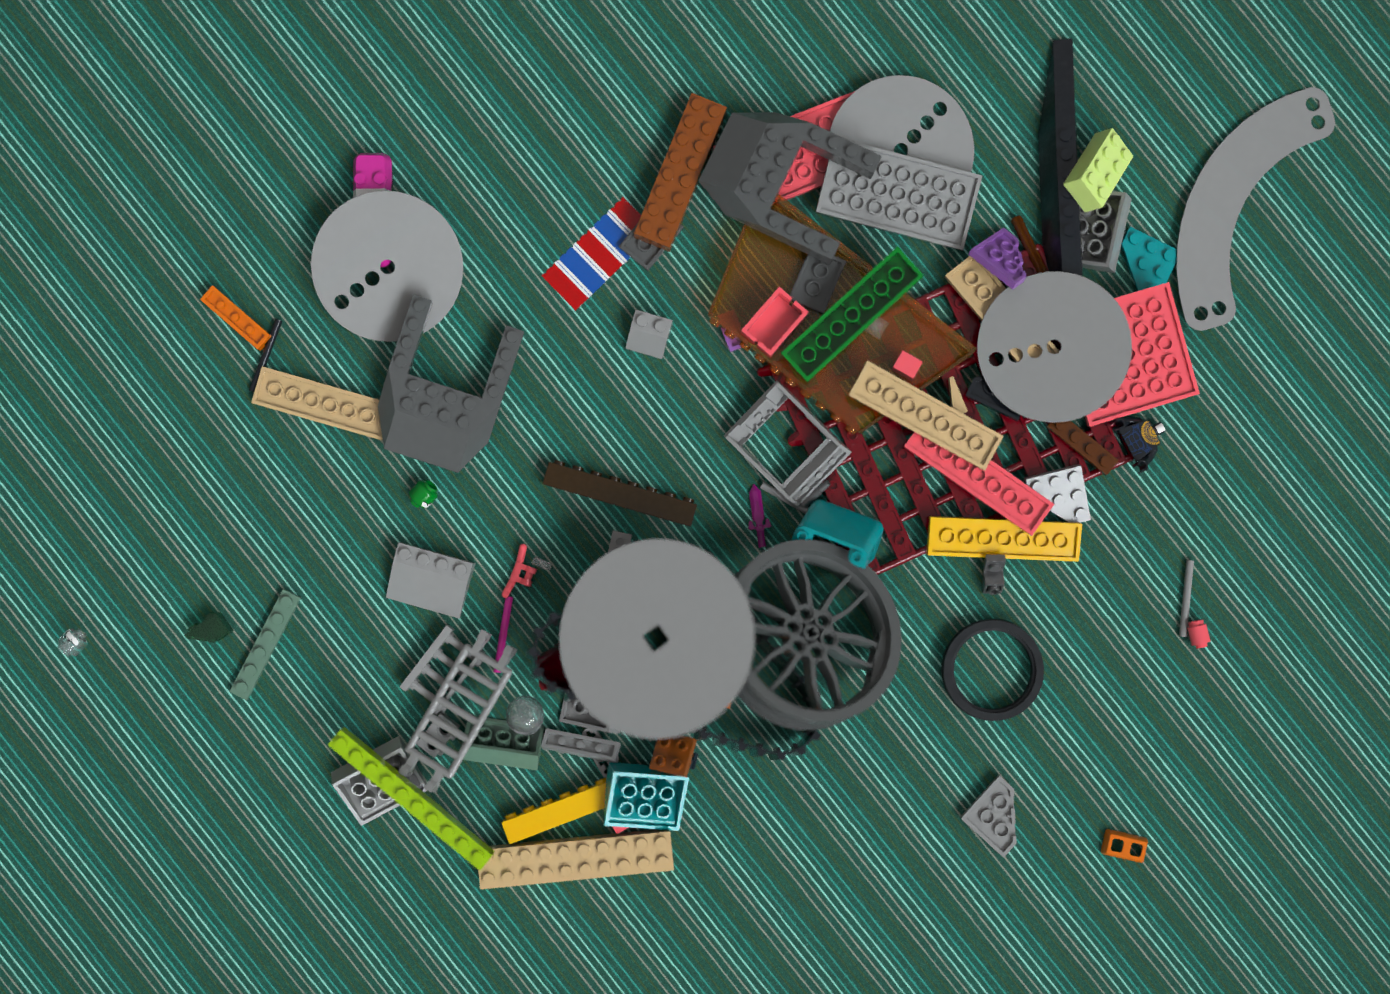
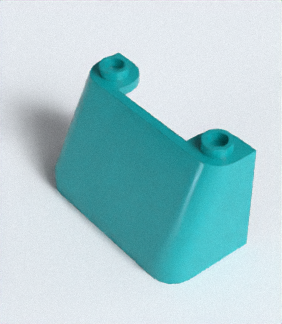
(844, 527)

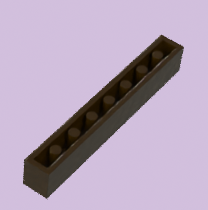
(620, 494)

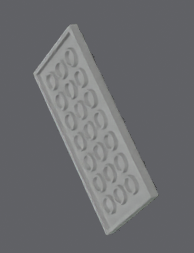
(903, 198)

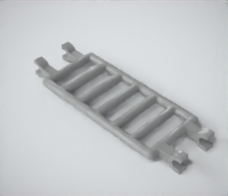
(415, 755)

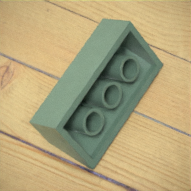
(503, 747)

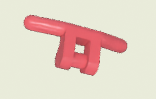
(516, 571)

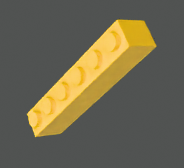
(555, 812)

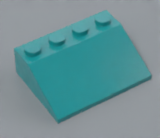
(643, 797)

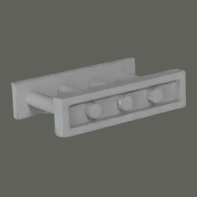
(423, 667)

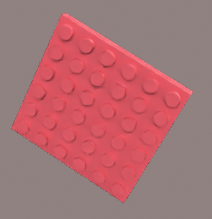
(1159, 357)

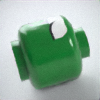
(423, 494)

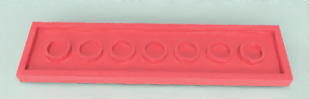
(991, 486)

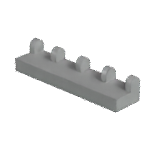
(581, 745)

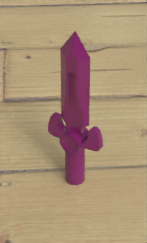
(758, 515)

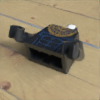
(1139, 438)

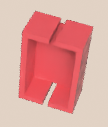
(774, 322)

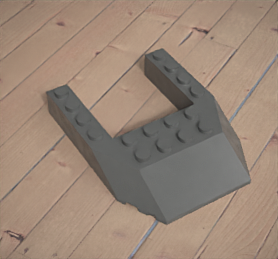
(754, 162)
(433, 419)

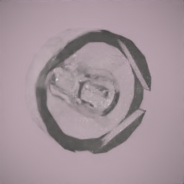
(528, 721)

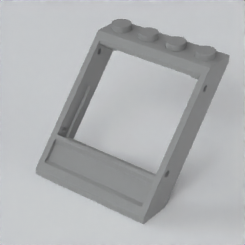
(813, 469)

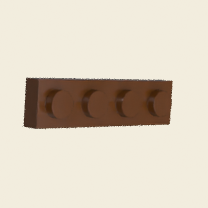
(1084, 445)

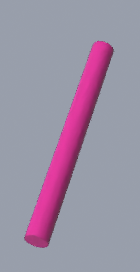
(503, 629)

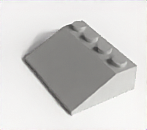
(1103, 232)
(429, 580)
(362, 795)

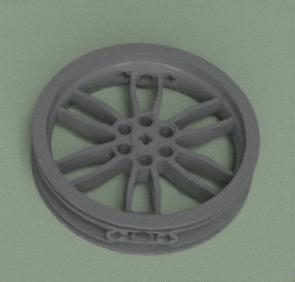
(809, 634)

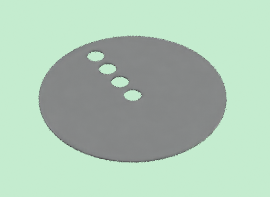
(892, 106)
(380, 229)
(1092, 352)

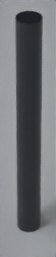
(266, 352)

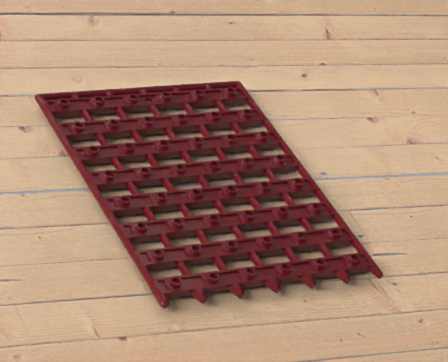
(910, 471)

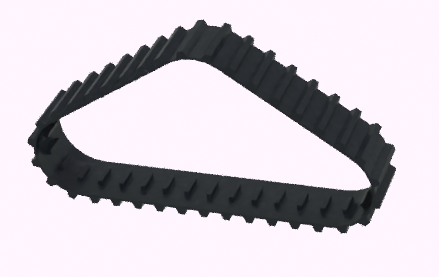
(720, 739)

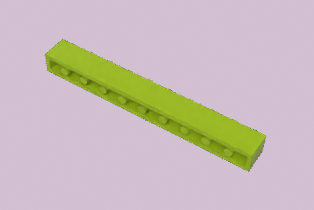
(411, 798)

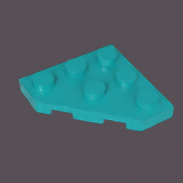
(1147, 259)

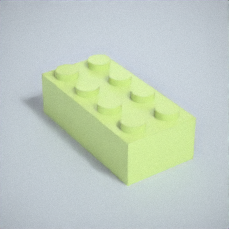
(1098, 170)

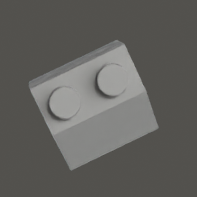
(649, 334)

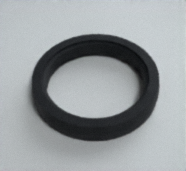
(1036, 674)

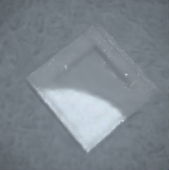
(542, 563)

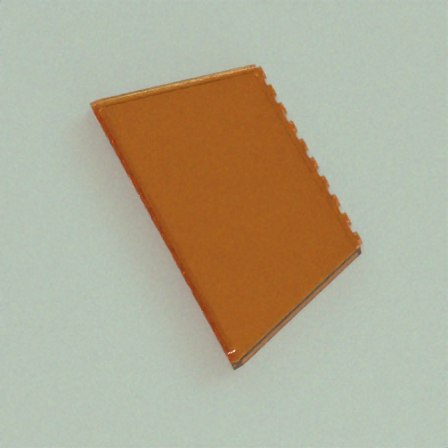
(765, 263)

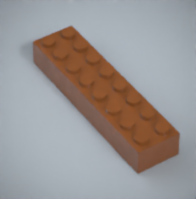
(680, 172)

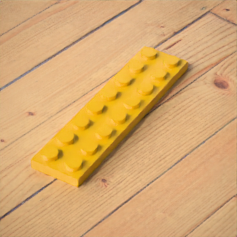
(1001, 537)

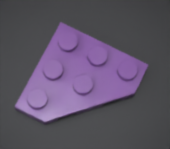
(1001, 257)

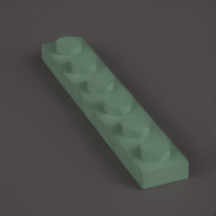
(265, 644)

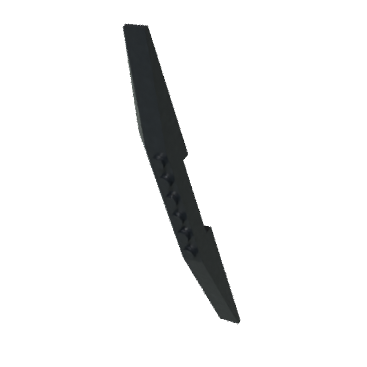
(1056, 160)

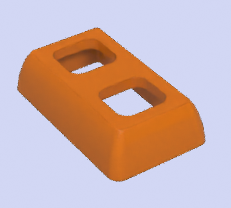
(1127, 839)

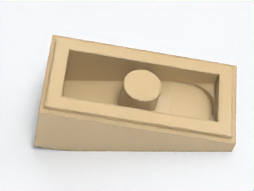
(956, 399)

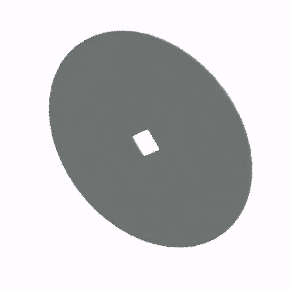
(683, 680)

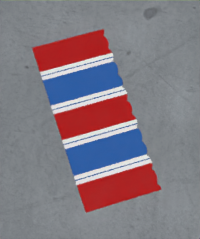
(594, 256)

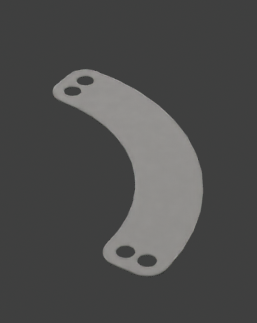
(1223, 189)

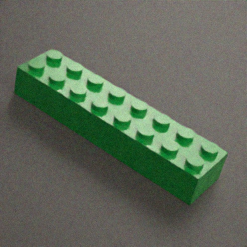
(852, 314)

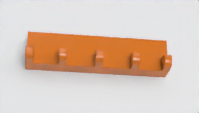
(236, 318)

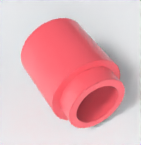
(1198, 633)

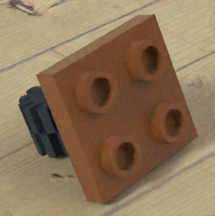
(674, 755)

